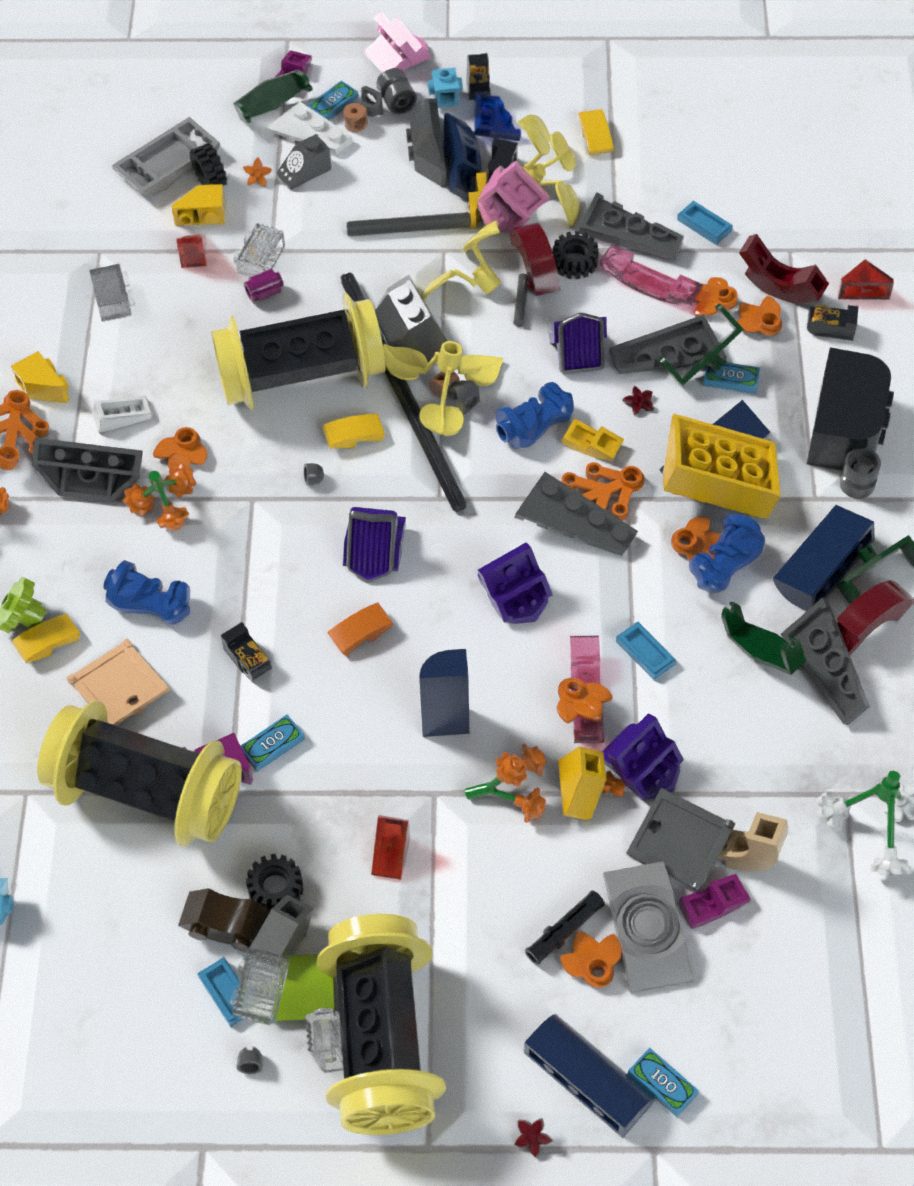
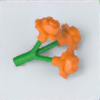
(179, 481)
(512, 770)

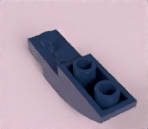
(464, 155)

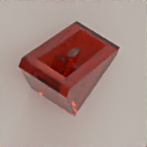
(192, 250)
(866, 283)
(390, 847)

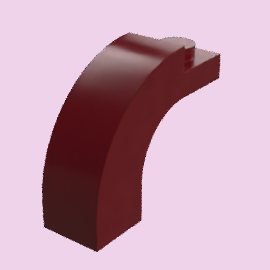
(537, 258)
(779, 280)
(870, 610)

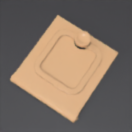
(116, 680)

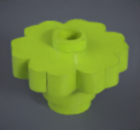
(20, 606)

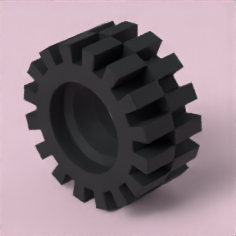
(208, 165)
(577, 244)
(269, 868)

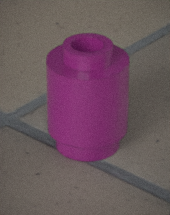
(263, 285)

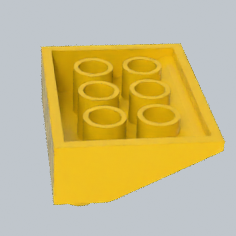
(721, 467)

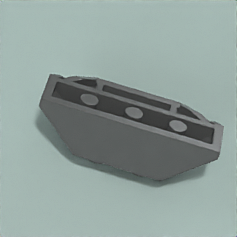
(427, 142)
(408, 320)
(86, 469)

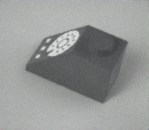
(305, 162)

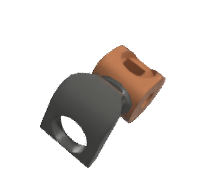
(356, 114)
(460, 390)

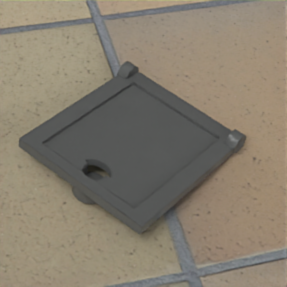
(681, 837)

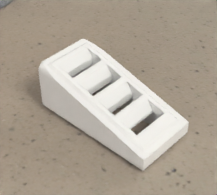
(106, 419)

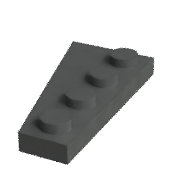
(615, 225)
(679, 344)
(567, 511)
(829, 661)

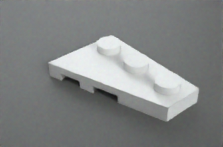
(303, 122)

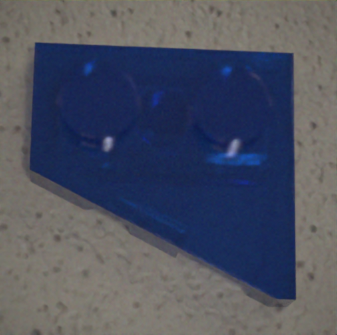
(493, 119)

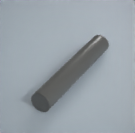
(520, 300)

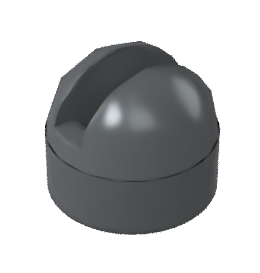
(313, 473)
(249, 1061)

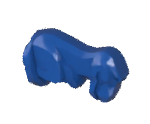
(530, 420)
(735, 549)
(135, 593)

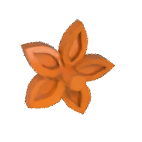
(257, 172)
(613, 785)

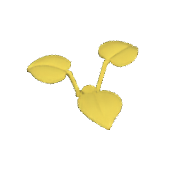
(540, 137)
(483, 275)
(408, 363)

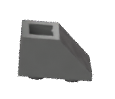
(284, 927)

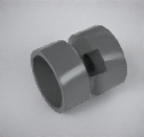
(396, 91)
(860, 473)

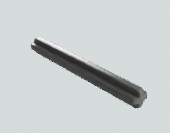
(408, 224)

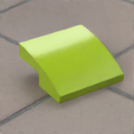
(305, 989)

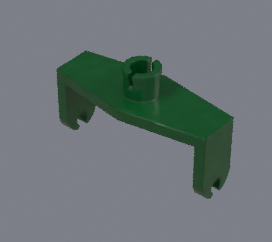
(271, 94)
(712, 356)
(871, 559)
(762, 644)

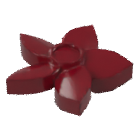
(639, 400)
(532, 1135)

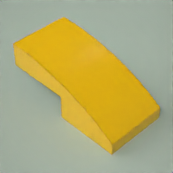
(596, 132)
(473, 199)
(349, 430)
(598, 444)
(42, 638)

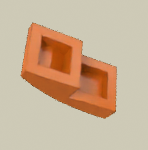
(360, 626)

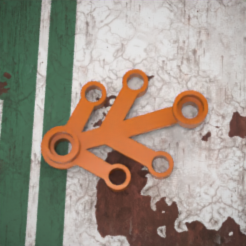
(18, 404)
(602, 491)

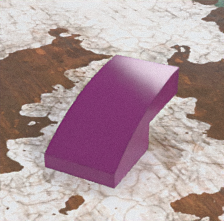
(295, 61)
(714, 902)

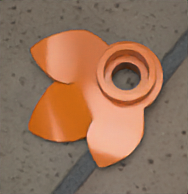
(715, 292)
(761, 318)
(181, 452)
(698, 536)
(584, 701)
(591, 956)

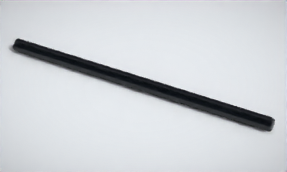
(412, 412)

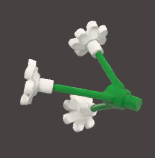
(898, 803)

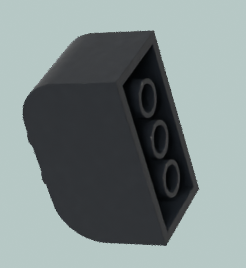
(850, 407)

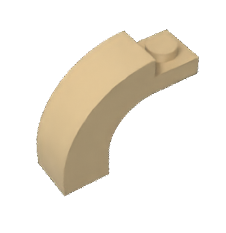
(758, 847)

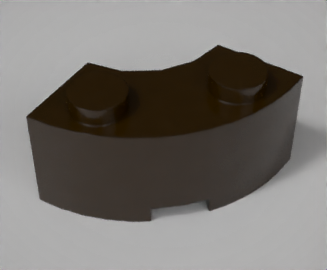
(222, 918)

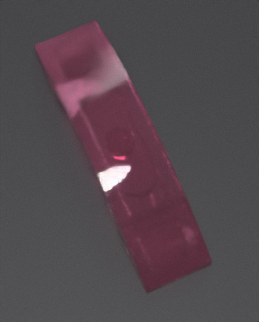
(648, 281)
(586, 667)

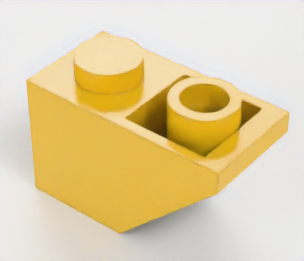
(200, 206)
(39, 379)
(581, 781)

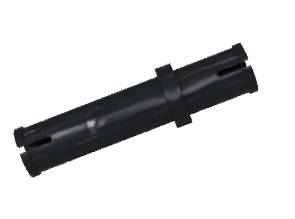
(555, 935)

